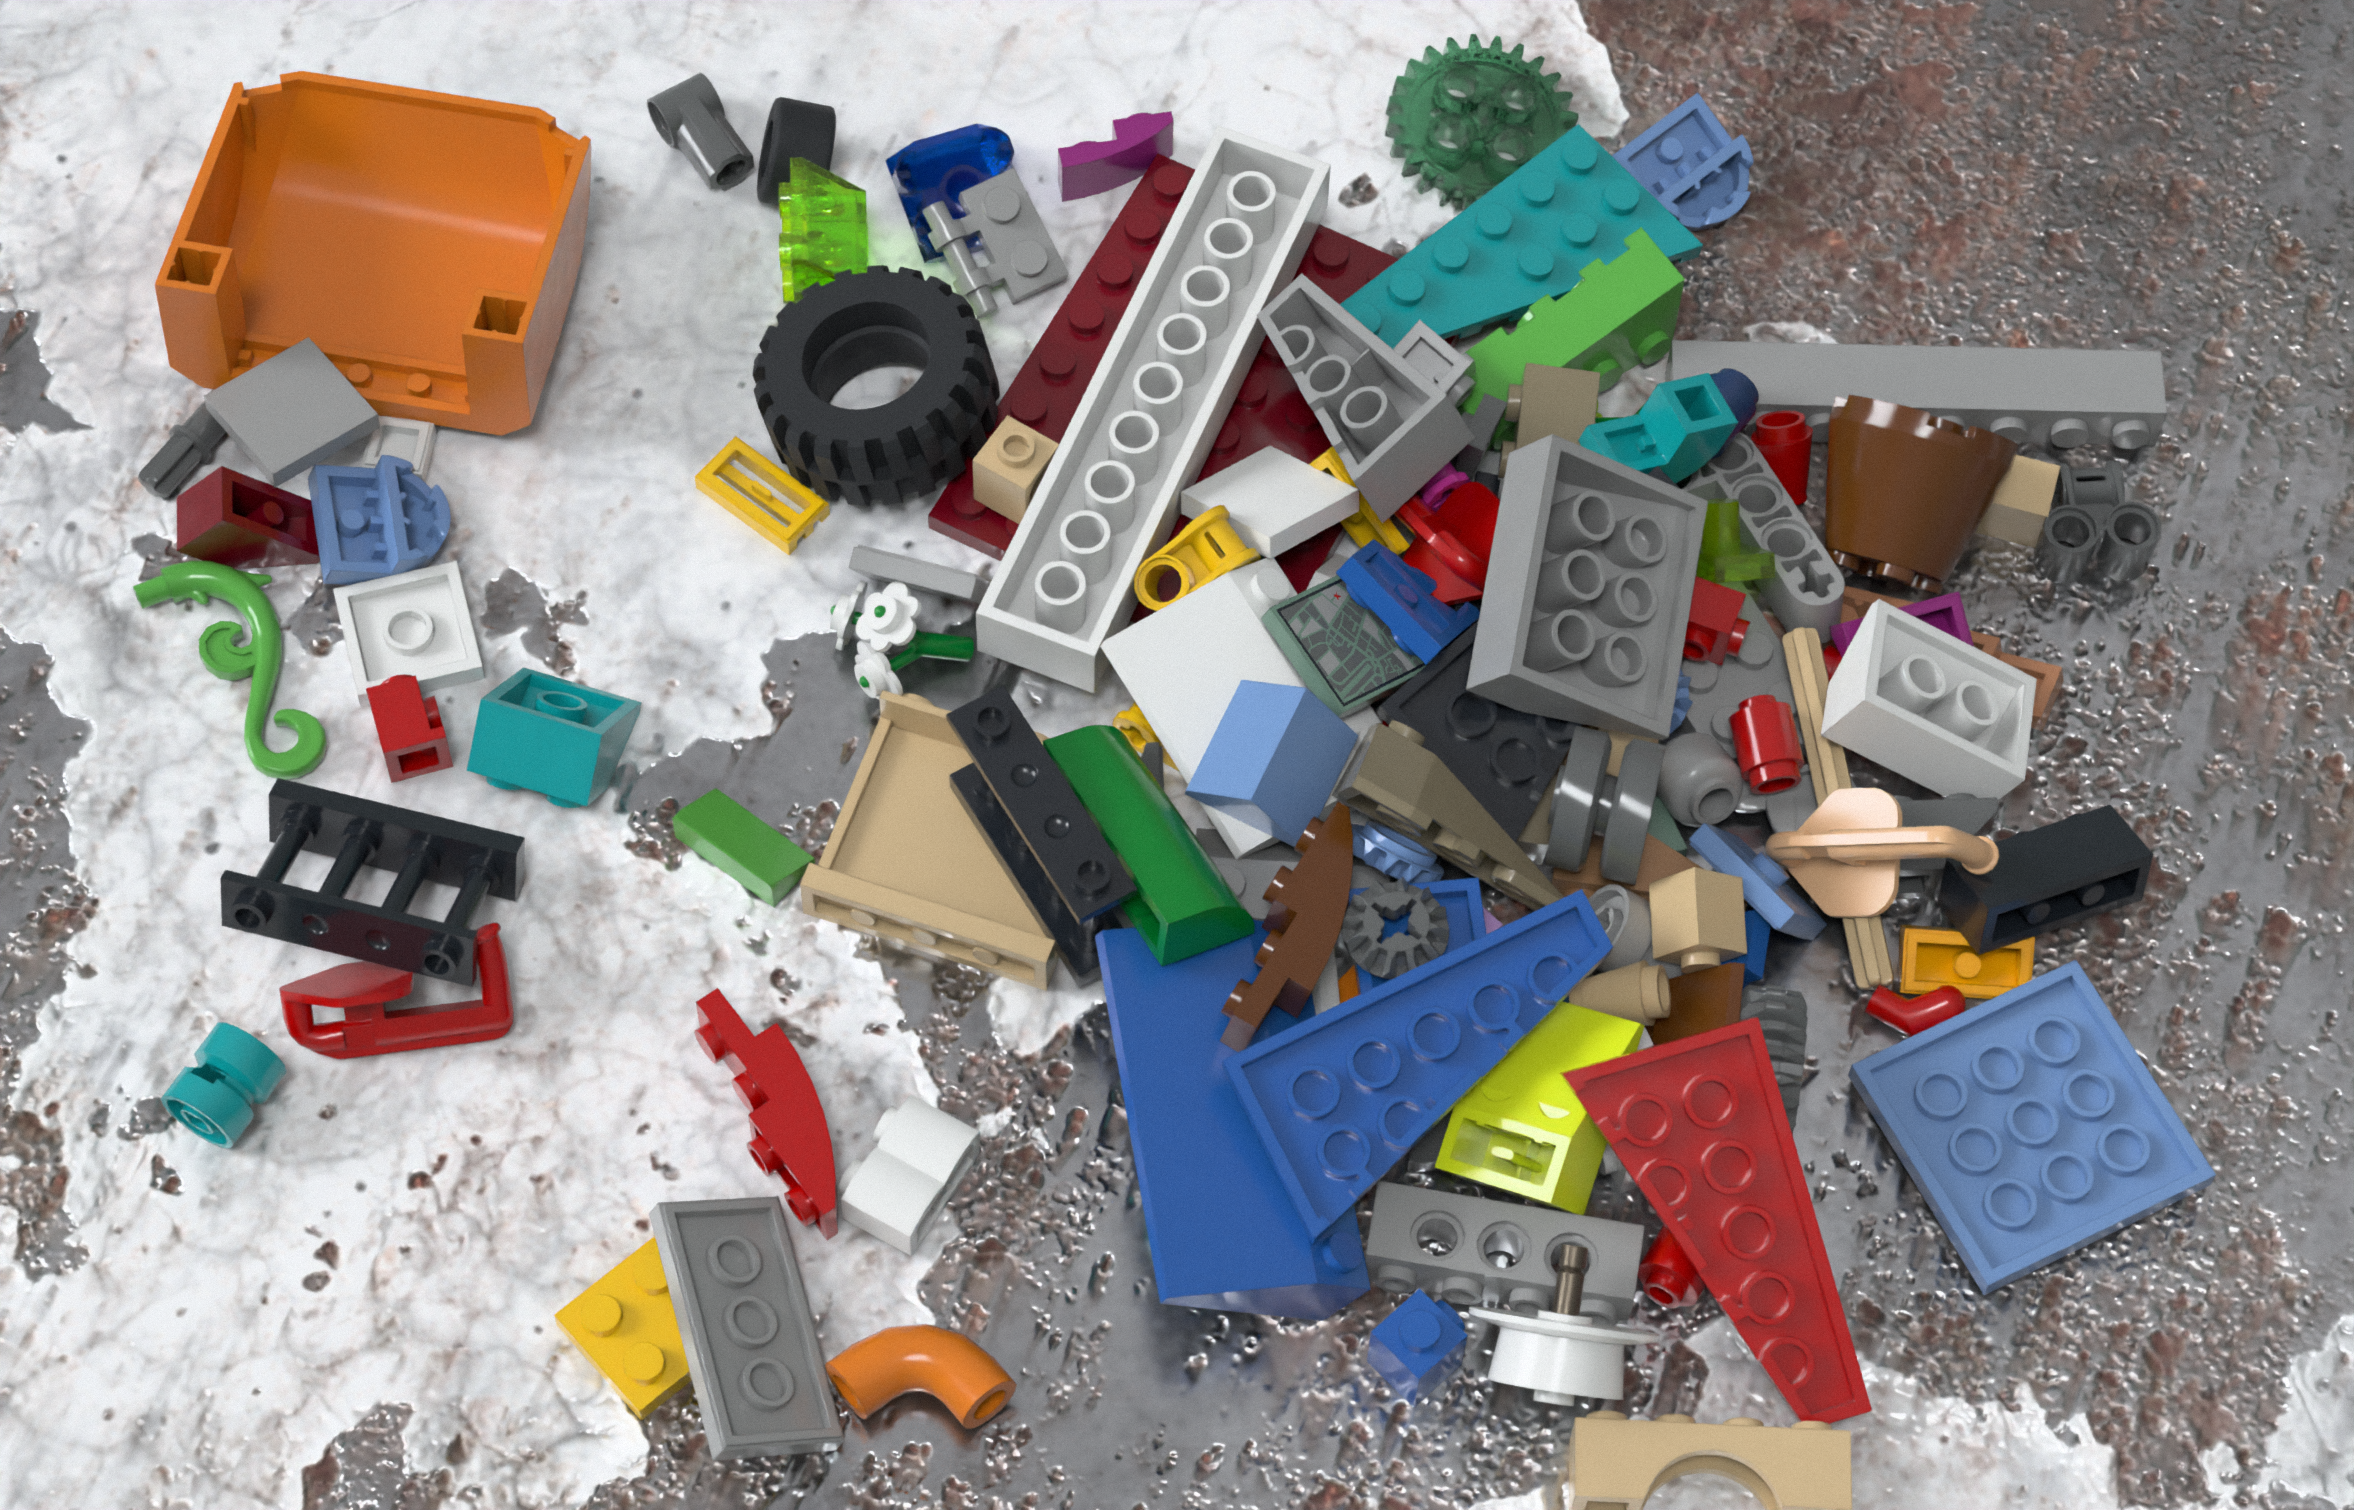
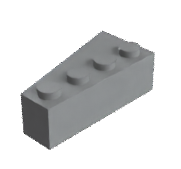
(1372, 403)

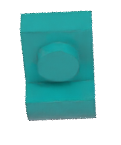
(1675, 429)

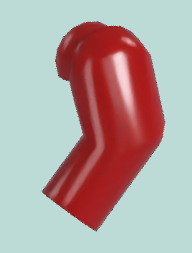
(1917, 1013)

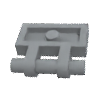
(1011, 236)

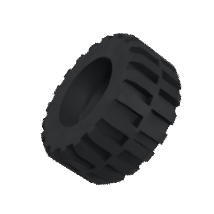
(864, 324)

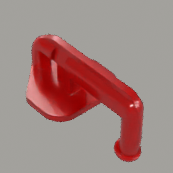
(1453, 541)
(372, 1030)

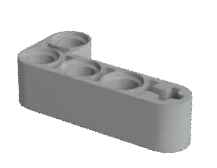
(1775, 524)

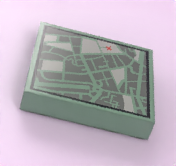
(1340, 647)

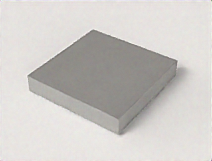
(291, 412)
(918, 574)

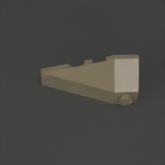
(1421, 798)

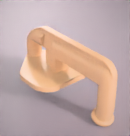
(1854, 846)

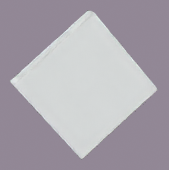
(1273, 500)
(409, 627)

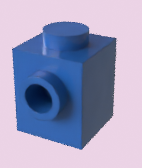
(1418, 1346)

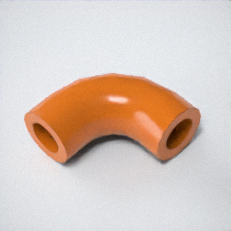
(926, 1362)

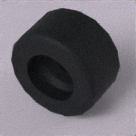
(793, 131)

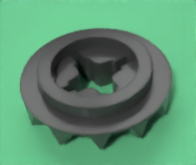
(1400, 953)

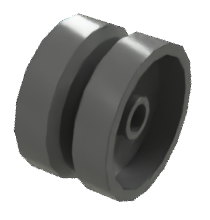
(1603, 805)

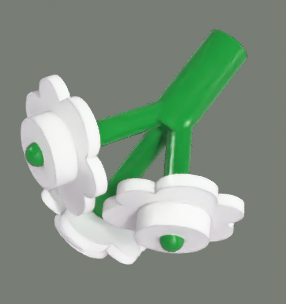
(887, 621)

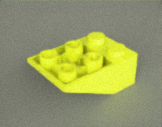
(1523, 1122)

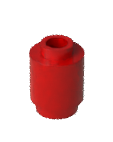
(1766, 744)
(1668, 1274)

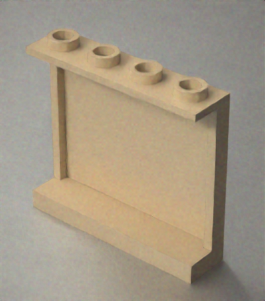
(913, 861)

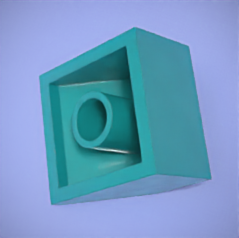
(551, 737)

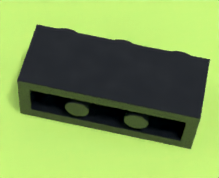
(2047, 880)

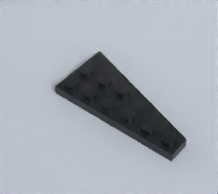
(1490, 748)

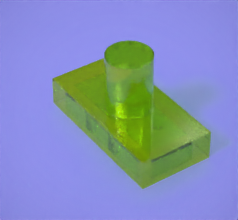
(1721, 552)

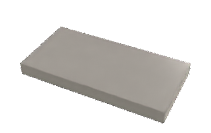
(746, 1327)

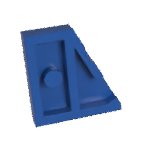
(1404, 601)

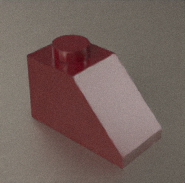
(245, 523)

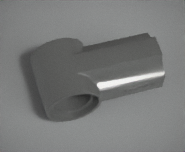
(696, 122)

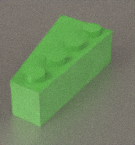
(1603, 325)

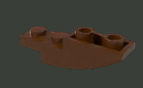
(1302, 928)

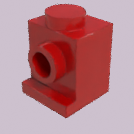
(1715, 623)
(408, 728)

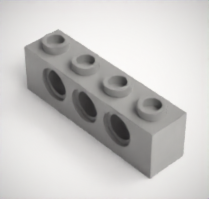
(1476, 1226)

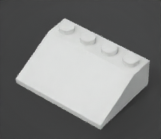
(1190, 662)

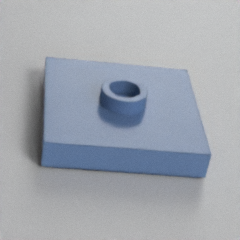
(1762, 881)

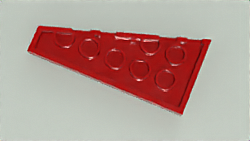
(1721, 1170)

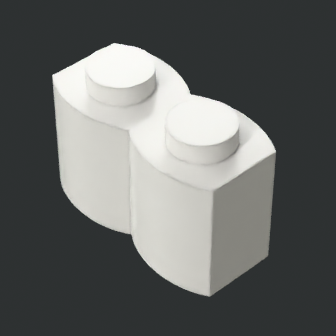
(908, 1174)

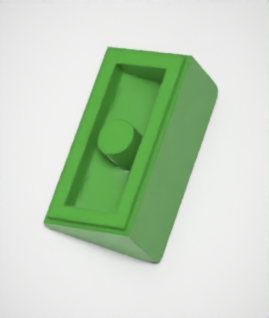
(741, 845)

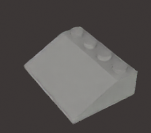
(1587, 590)

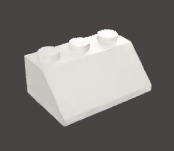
(1930, 706)

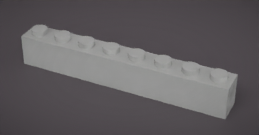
(2010, 391)

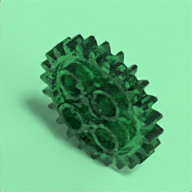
(1488, 81)

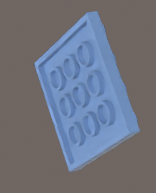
(2030, 1126)

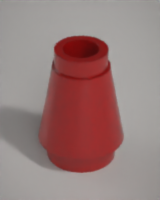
(1786, 447)

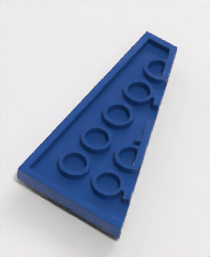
(1379, 1071)

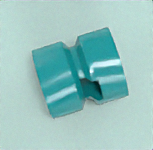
(229, 1077)

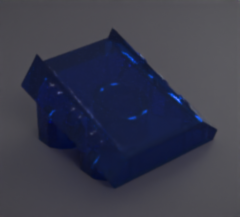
(941, 169)

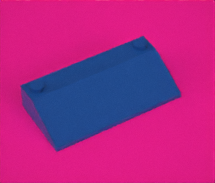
(1206, 1187)

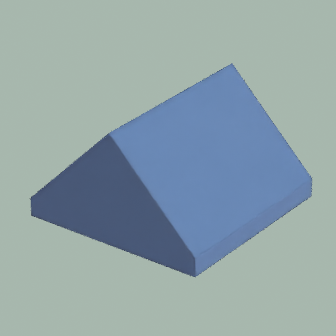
(1273, 759)

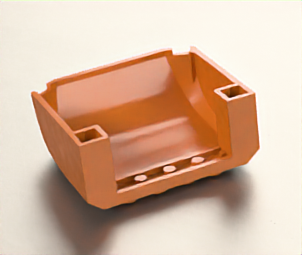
(394, 231)

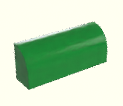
(1181, 894)

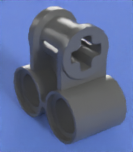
(2092, 517)

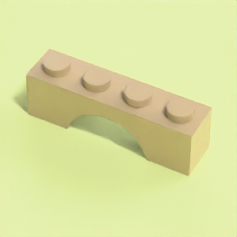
(1626, 1461)

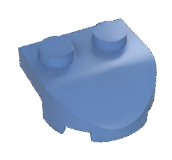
(1691, 165)
(375, 520)

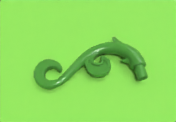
(259, 659)

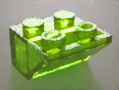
(820, 228)

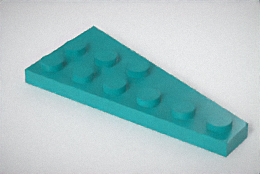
(1519, 245)

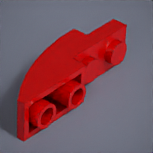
(785, 1110)

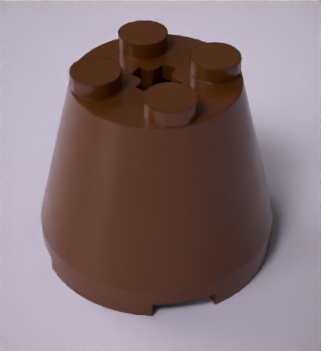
(1907, 490)

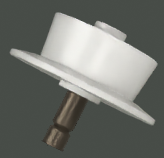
(1558, 1348)

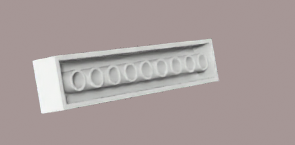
(1152, 408)

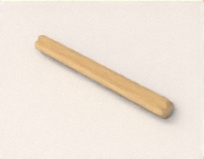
(1829, 773)

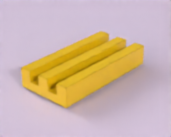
(798, 525)

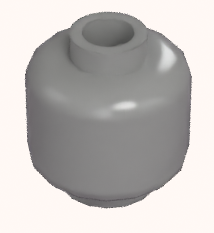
(1698, 780)

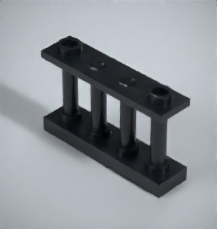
(1038, 830)
(385, 838)

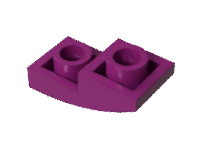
(1102, 166)

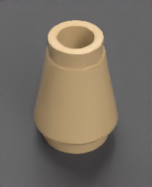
(1628, 992)

